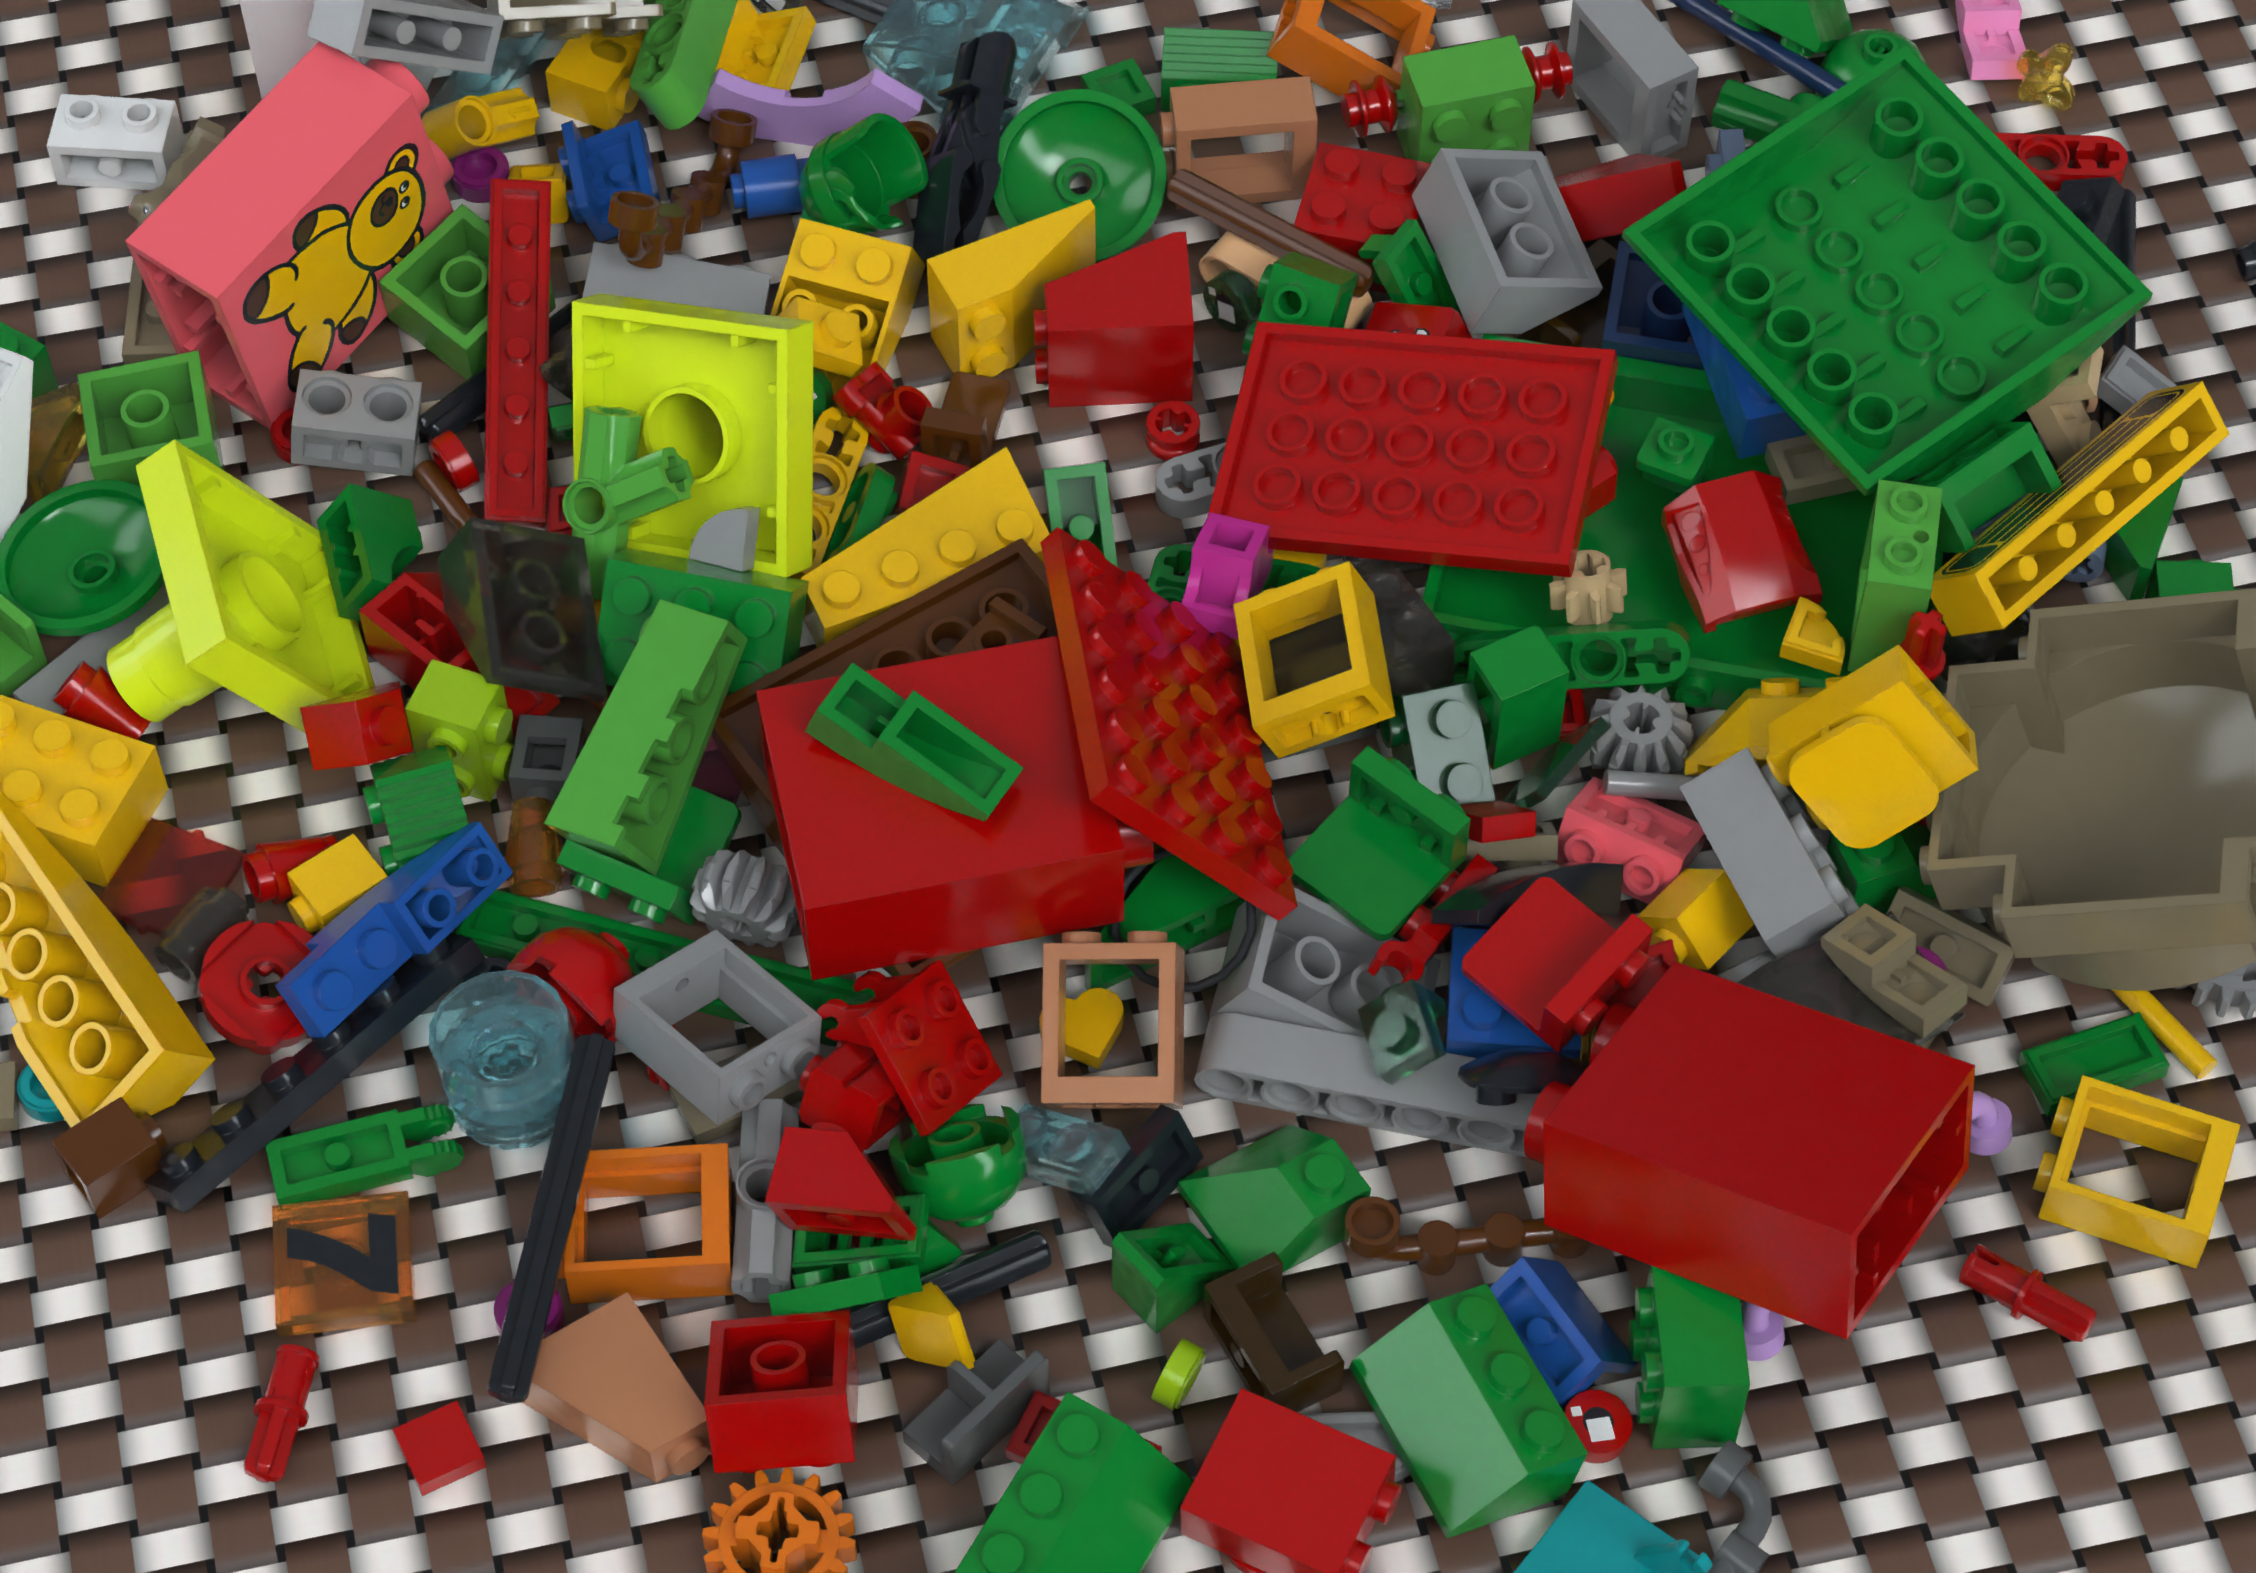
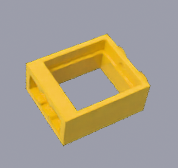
(1353, 697)
(2153, 1125)

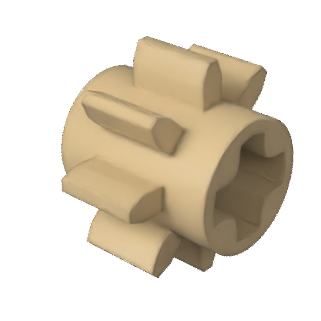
(1591, 591)

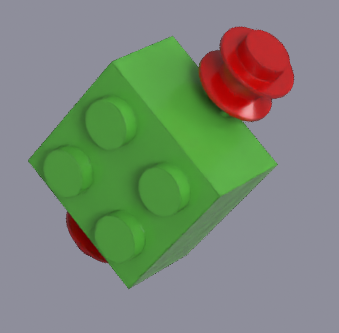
(1461, 97)

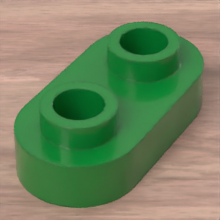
(864, 509)

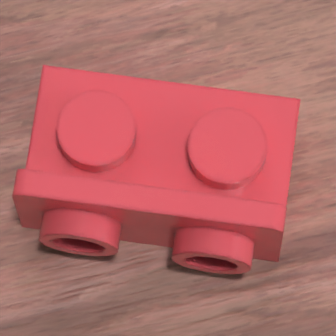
(1629, 831)

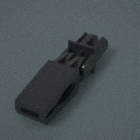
(965, 152)

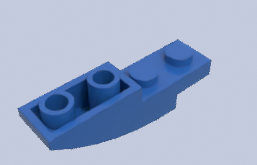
(391, 923)

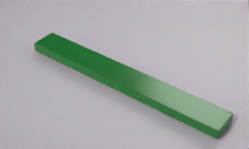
(511, 921)

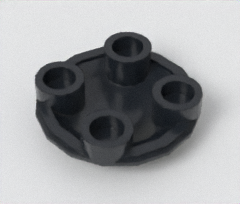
(1518, 1071)

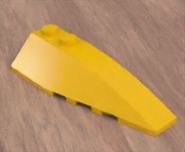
(81, 989)

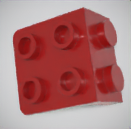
(1557, 962)

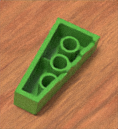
(650, 738)

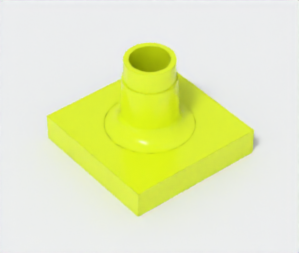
(728, 399)
(244, 600)

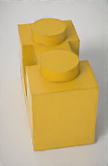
(593, 78)

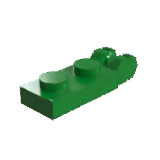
(362, 1154)

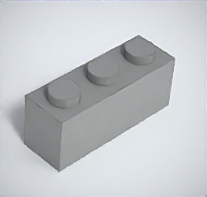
(410, 31)
(678, 281)

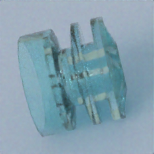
(503, 1057)

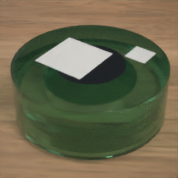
(1232, 300)

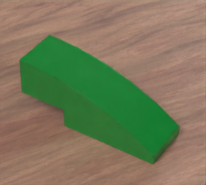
(912, 745)

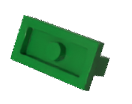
(1408, 267)

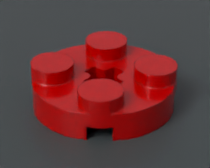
(226, 989)

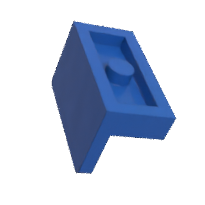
(1559, 1327)

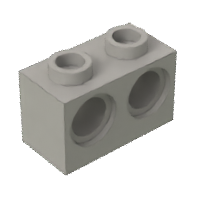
(356, 422)

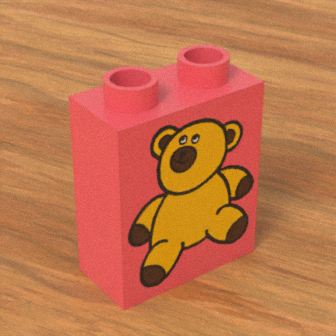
(292, 224)

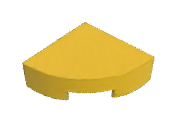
(1813, 639)

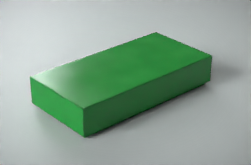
(2113, 1052)

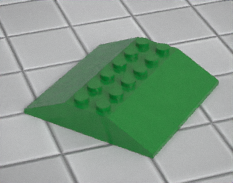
(1890, 273)

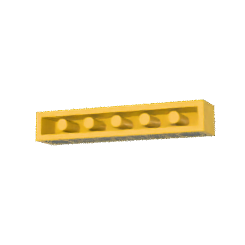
(2099, 494)

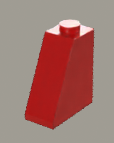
(1619, 192)

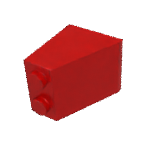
(1119, 329)

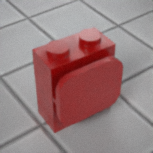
(1288, 1492)

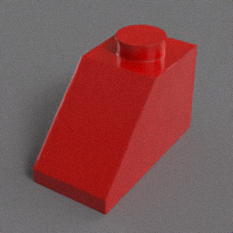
(357, 728)
(833, 1187)

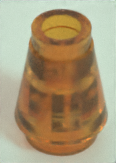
(533, 850)

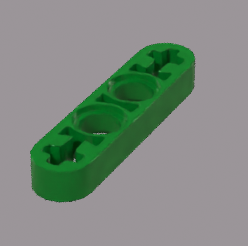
(1570, 640)

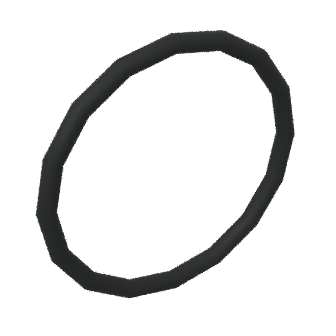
(1208, 981)

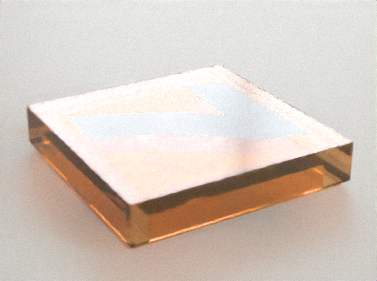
(343, 1263)

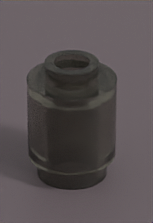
(195, 929)

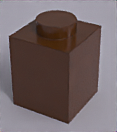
(110, 1155)

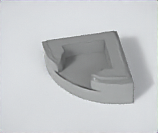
(728, 539)

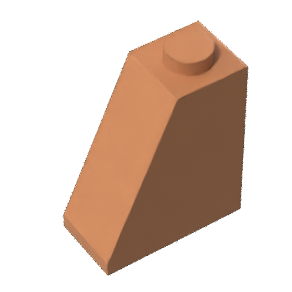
(621, 1392)

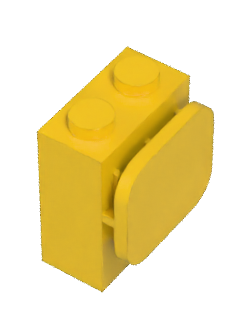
(1872, 750)

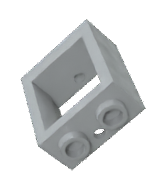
(1632, 75)
(690, 980)

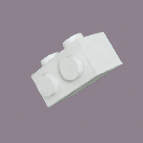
(114, 141)

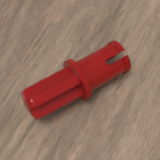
(1925, 642)
(2026, 1294)
(281, 1413)

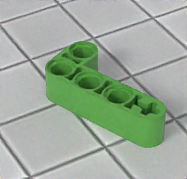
(681, 58)

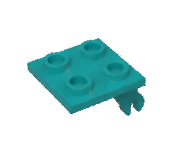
(1608, 1537)

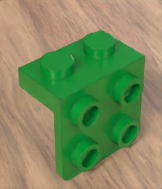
(701, 830)
(1382, 846)

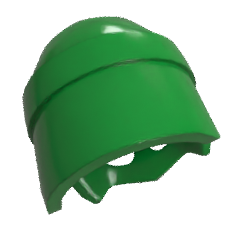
(861, 174)

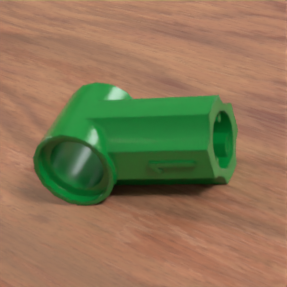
(1756, 110)

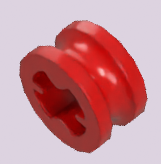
(1180, 418)

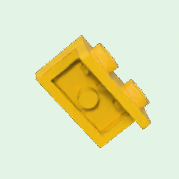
(766, 45)

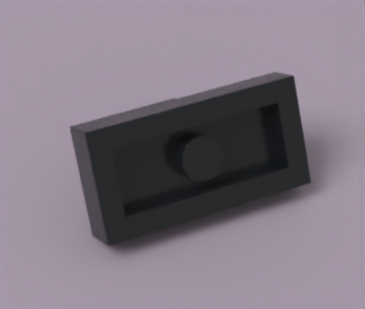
(1144, 1178)

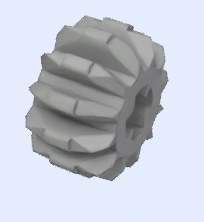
(1643, 732)
(744, 898)

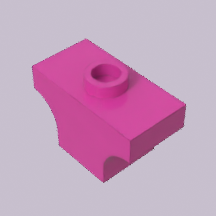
(1226, 567)

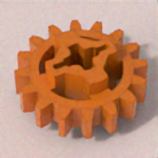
(756, 1521)

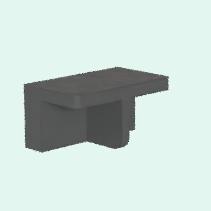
(976, 1409)

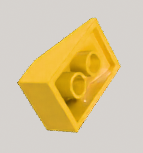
(988, 288)

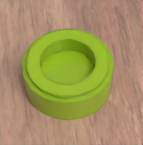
(1179, 1374)

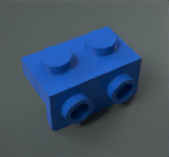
(602, 166)

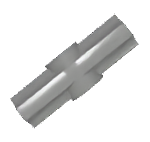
(761, 1238)

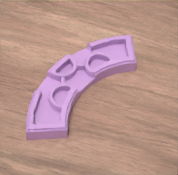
(811, 119)

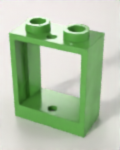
(1894, 568)

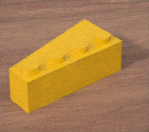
(923, 546)

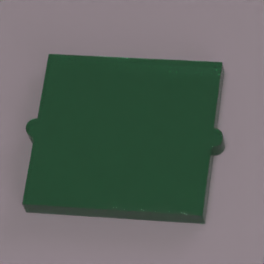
(1555, 765)

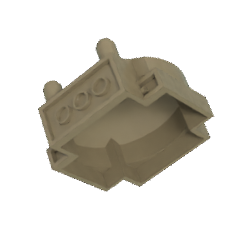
(2111, 792)

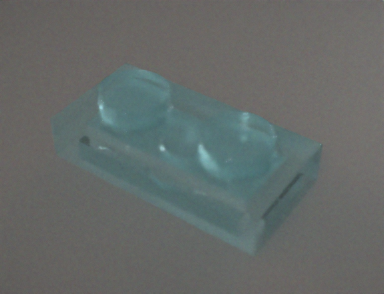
(1069, 1149)

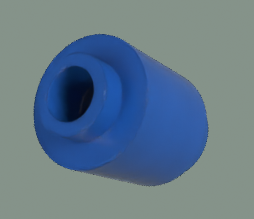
(768, 186)

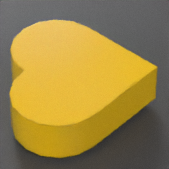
(1091, 1025)

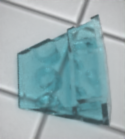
(922, 39)

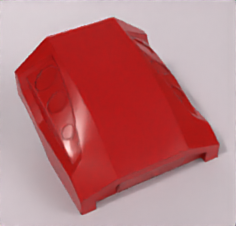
(1738, 549)

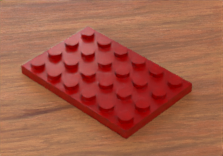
(1417, 446)
(1166, 724)

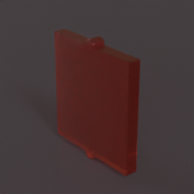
(165, 873)

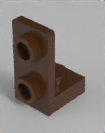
(967, 420)

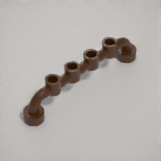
(652, 227)
(1374, 1230)

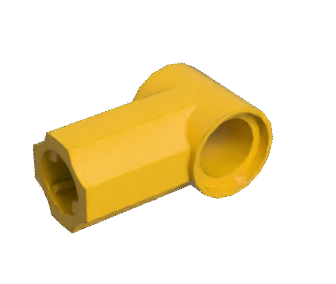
(481, 121)

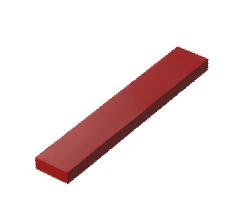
(515, 350)

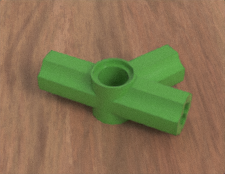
(627, 484)

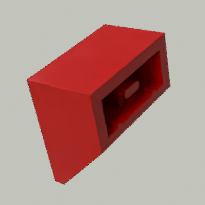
(409, 628)

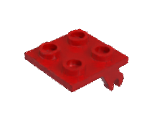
(921, 1041)

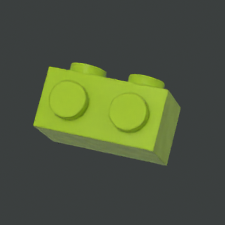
(468, 718)

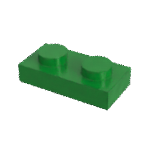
(868, 1282)

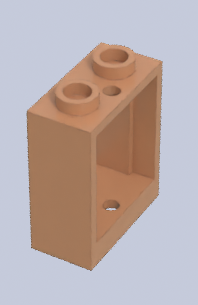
(1244, 110)
(1113, 1091)

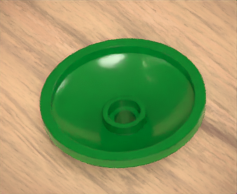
(1089, 137)
(81, 558)

